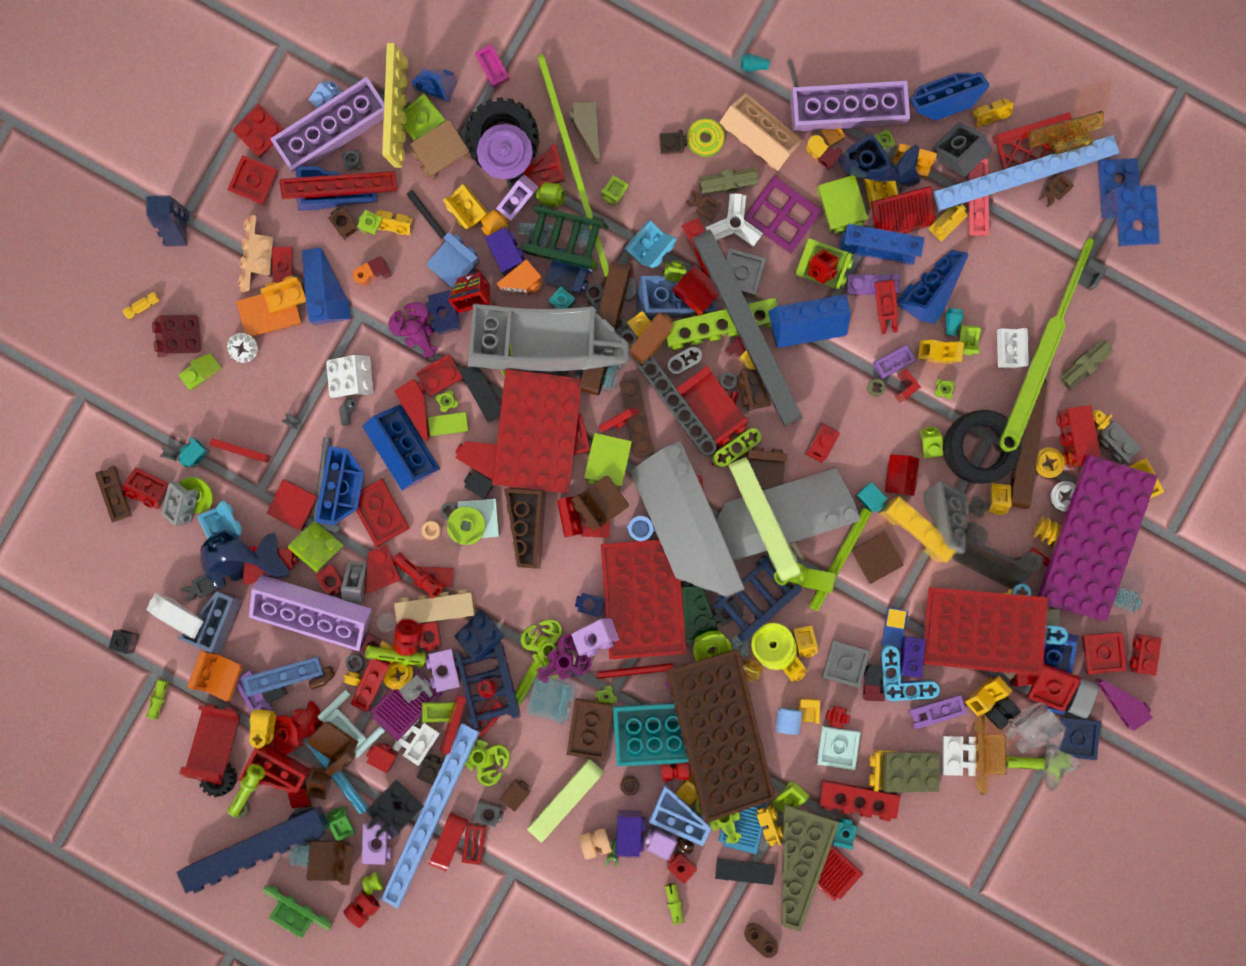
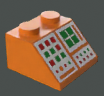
(521, 280)

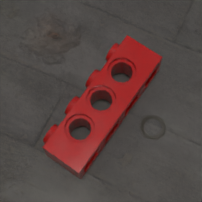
(830, 789)

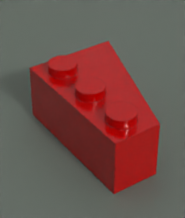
(280, 770)

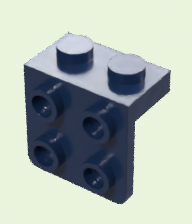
(568, 276)

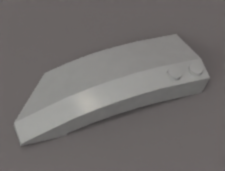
(543, 339)
(800, 508)
(685, 521)

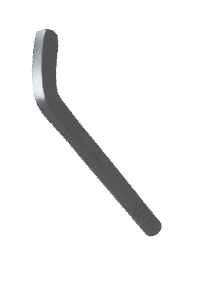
(326, 443)

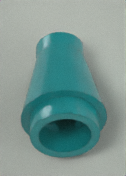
(754, 63)
(953, 321)

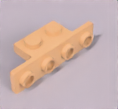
(256, 254)

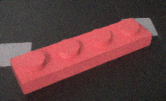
(978, 209)

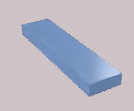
(282, 676)

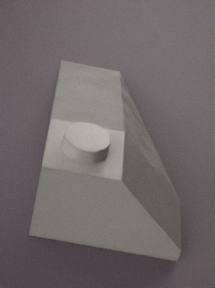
(948, 512)

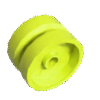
(768, 637)

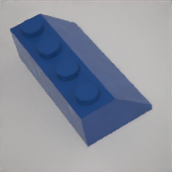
(810, 321)
(400, 447)

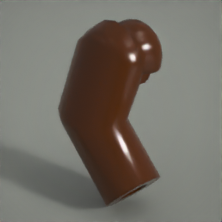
(323, 680)

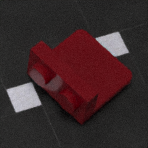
(176, 334)

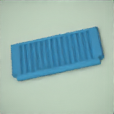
(749, 829)

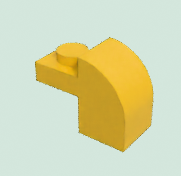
(940, 352)
(987, 695)

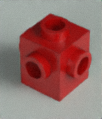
(823, 266)

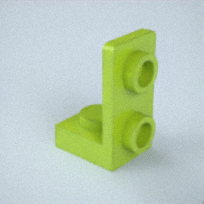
(814, 579)

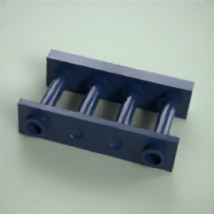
(761, 617)
(506, 689)

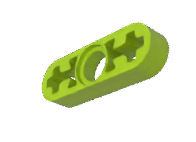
(744, 435)

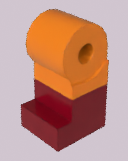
(371, 270)

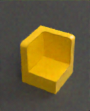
(810, 709)

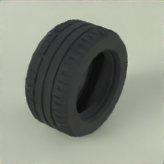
(954, 448)

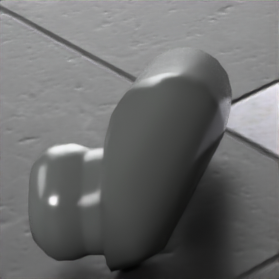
(345, 411)

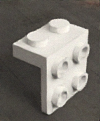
(349, 376)

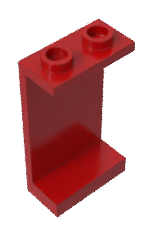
(713, 406)
(211, 744)

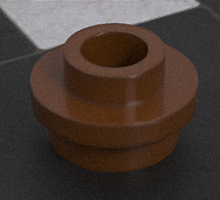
(629, 791)
(684, 846)

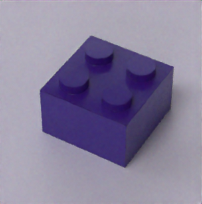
(504, 251)
(629, 831)

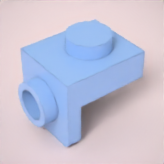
(323, 93)

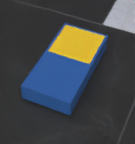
(894, 627)

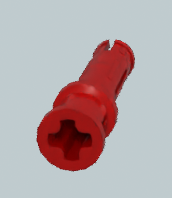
(423, 580)

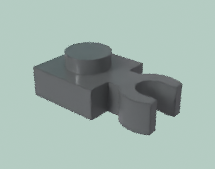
(201, 586)

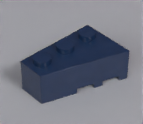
(169, 218)

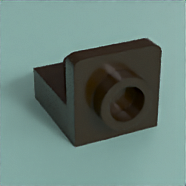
(672, 142)
(430, 769)

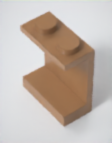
(439, 149)

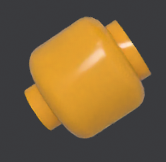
(493, 222)

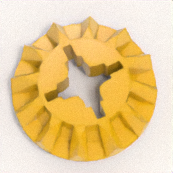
(1057, 466)
(390, 677)

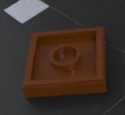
(877, 557)

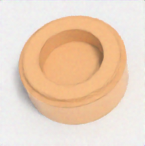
(431, 530)

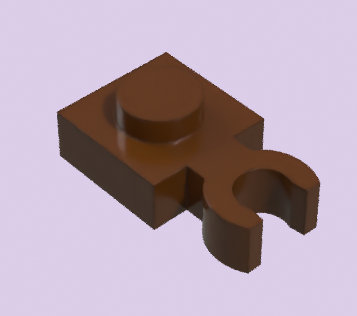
(1057, 188)
(706, 207)

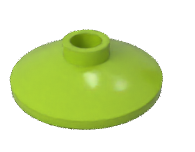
(205, 495)

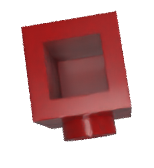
(381, 757)
(681, 866)

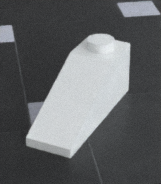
(174, 614)

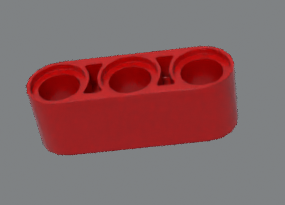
(448, 842)

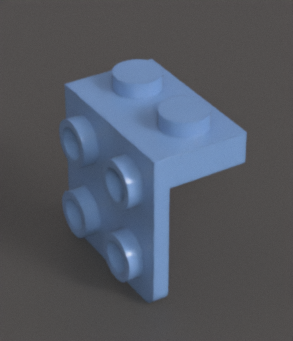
(453, 260)

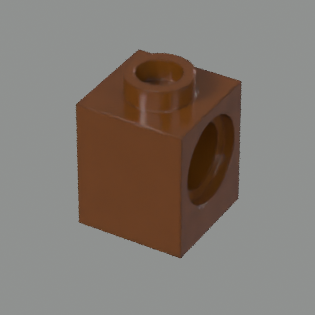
(346, 230)
(318, 783)
(515, 794)

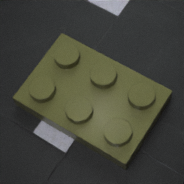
(911, 771)

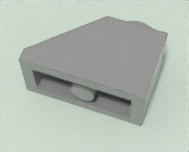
(354, 582)

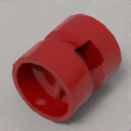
(406, 637)
(669, 773)
(358, 911)

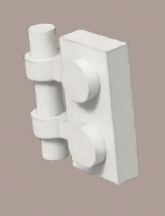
(420, 744)
(953, 755)

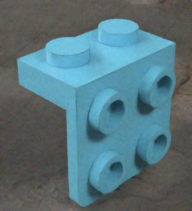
(650, 245)
(219, 520)

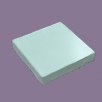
(488, 508)
(838, 747)

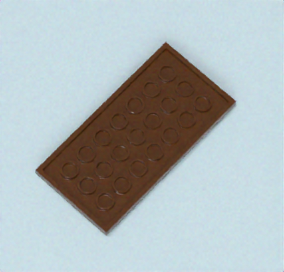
(720, 735)

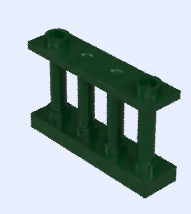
(568, 256)

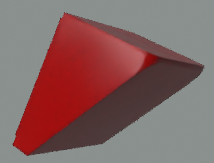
(299, 799)

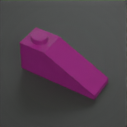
(1130, 710)

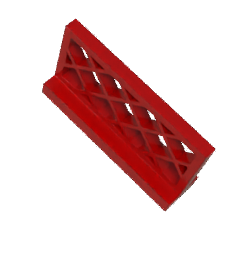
(1021, 133)

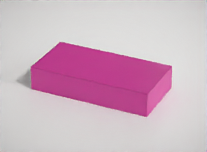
(492, 66)

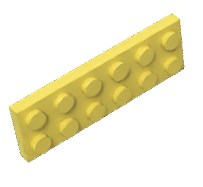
(394, 105)

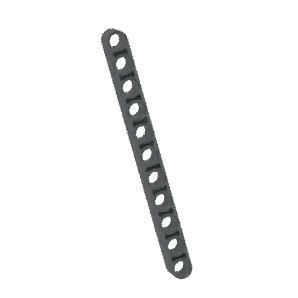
(747, 328)
(658, 376)

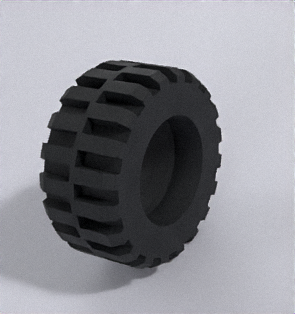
(498, 112)

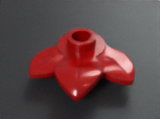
(307, 720)

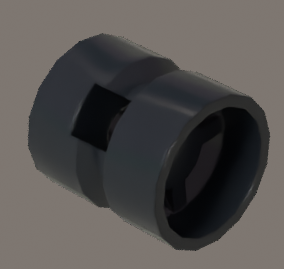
(1002, 712)

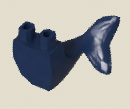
(870, 161)
(225, 554)

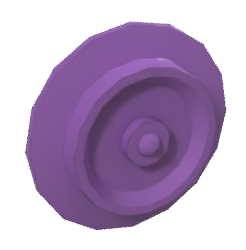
(504, 151)

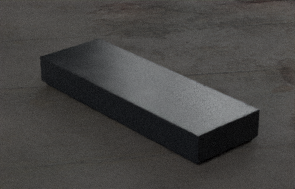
(481, 392)
(744, 871)

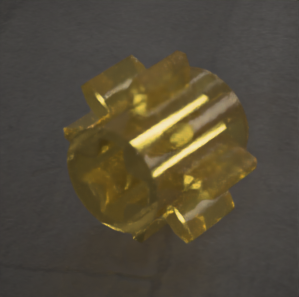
(752, 670)

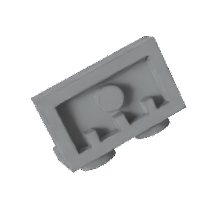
(1118, 443)
(179, 504)

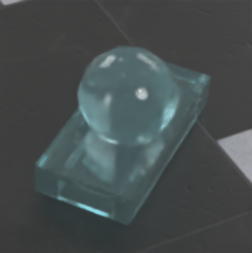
(528, 228)

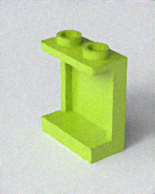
(842, 204)
(813, 247)
(607, 458)

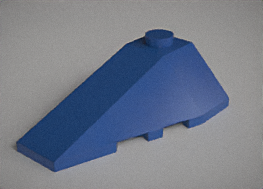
(1060, 656)

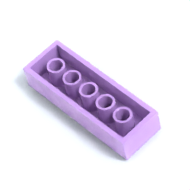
(849, 106)
(330, 126)
(309, 612)

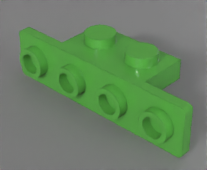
(293, 916)

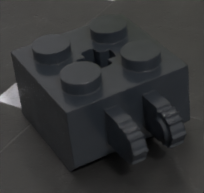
(393, 810)

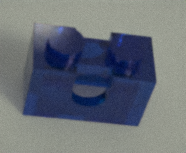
(445, 324)

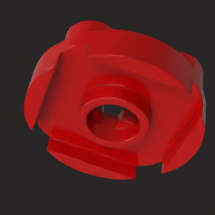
(292, 740)

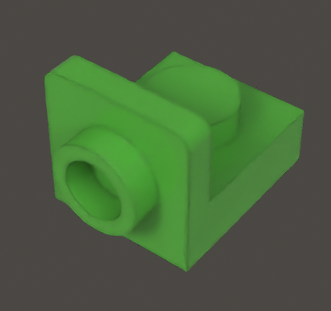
(340, 823)

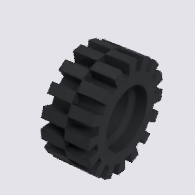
(220, 791)

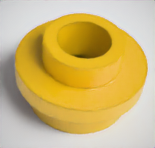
(352, 678)

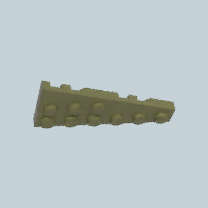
(805, 851)

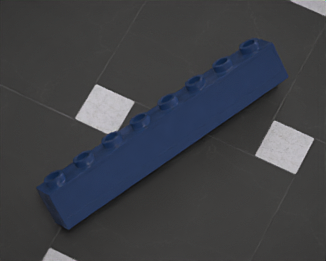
(249, 851)

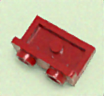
(569, 517)

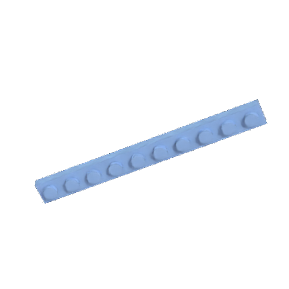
(1024, 173)
(430, 815)

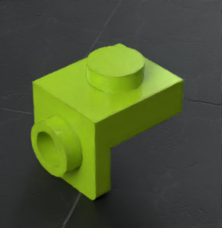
(614, 190)
(369, 222)
(674, 271)
(970, 337)
(931, 442)

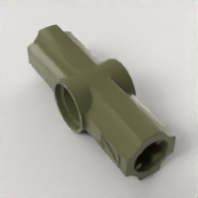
(728, 181)
(1086, 364)

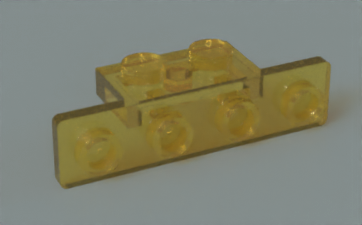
(1068, 134)
(991, 754)

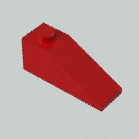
(415, 404)

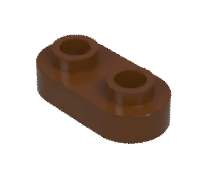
(761, 941)

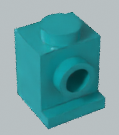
(192, 453)
(845, 842)

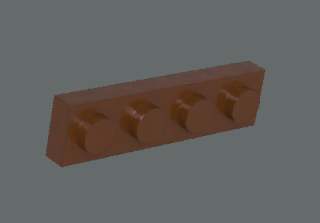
(637, 424)

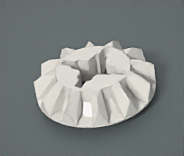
(249, 344)
(1056, 496)

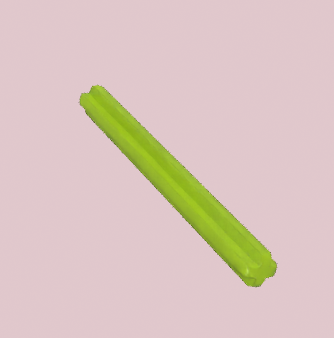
(842, 555)

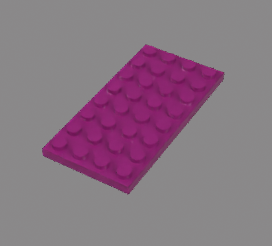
(1097, 537)

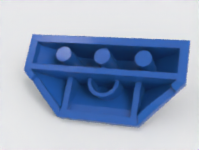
(949, 95)
(339, 486)

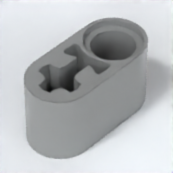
(691, 363)
(1083, 699)

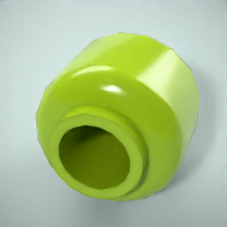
(551, 194)

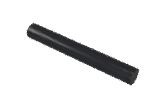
(427, 215)

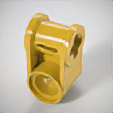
(262, 726)

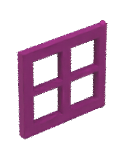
(782, 214)

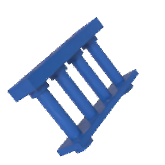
(881, 244)

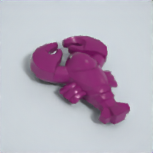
(414, 328)
(563, 661)

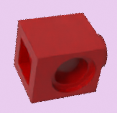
(322, 578)
(433, 627)

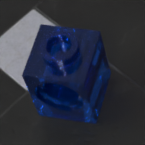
(596, 611)

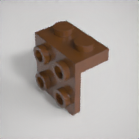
(767, 466)
(600, 503)
(334, 745)

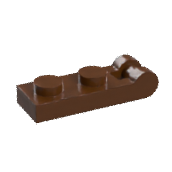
(113, 494)

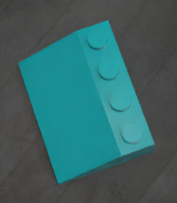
(648, 734)

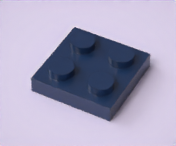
(479, 636)
(1080, 738)

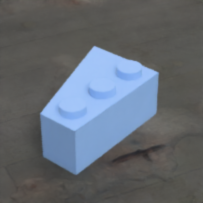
(678, 817)

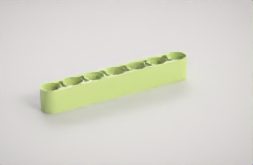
(764, 519)

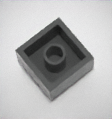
(962, 149)

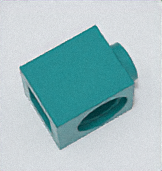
(562, 299)
(871, 497)

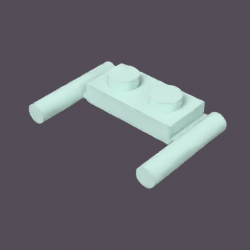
(339, 719)

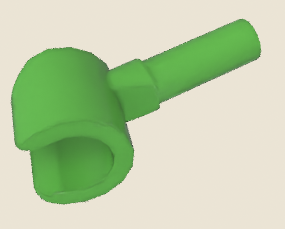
(612, 855)

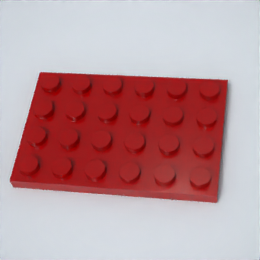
(536, 431)
(642, 600)
(985, 631)

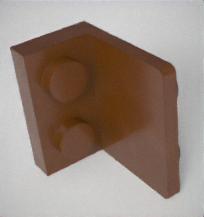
(754, 392)
(330, 861)

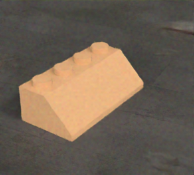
(761, 131)

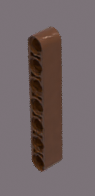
(610, 310)
(1024, 473)

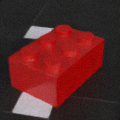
(1077, 435)

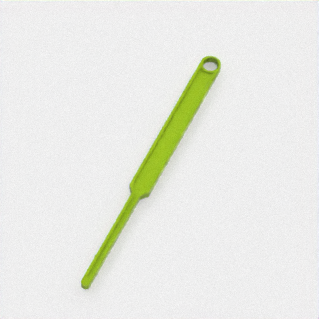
(572, 160)
(1042, 359)

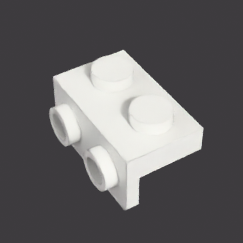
(1012, 348)

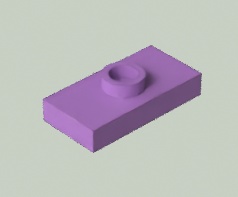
(894, 361)

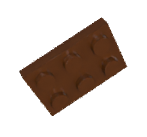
(589, 729)

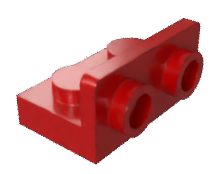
(145, 488)
(1145, 654)

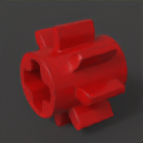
(838, 716)

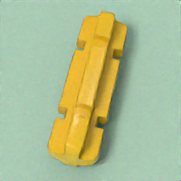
(141, 305)

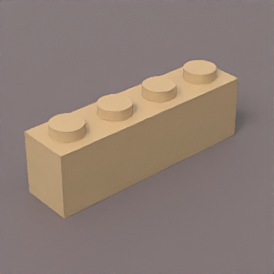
(436, 609)

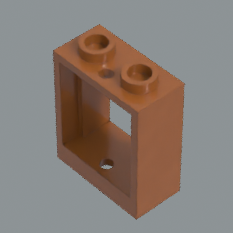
(651, 338)

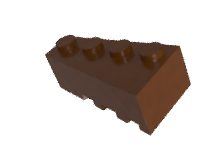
(526, 516)

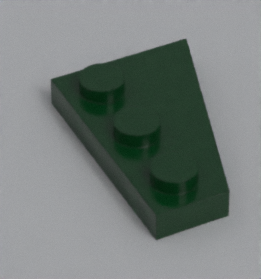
(696, 613)

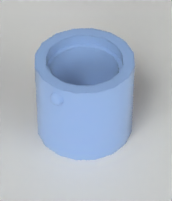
(640, 528)
(788, 721)

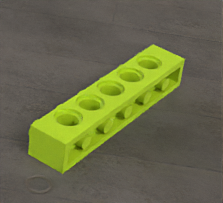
(676, 342)

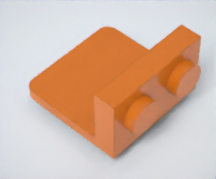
(215, 675)

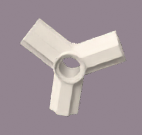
(736, 212)

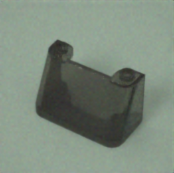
(993, 564)

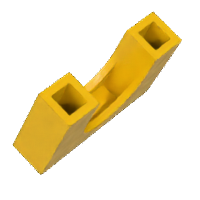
(902, 514)

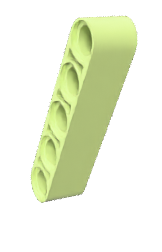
(565, 800)

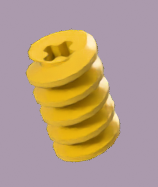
(1047, 530)

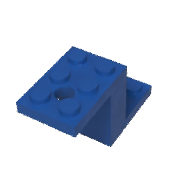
(1128, 202)

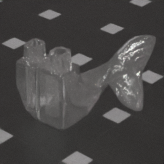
(1040, 728)

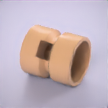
(595, 843)

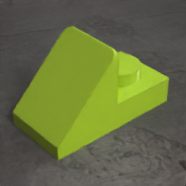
(200, 371)
(790, 795)

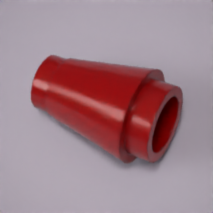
(492, 688)

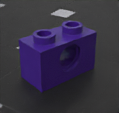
(912, 656)

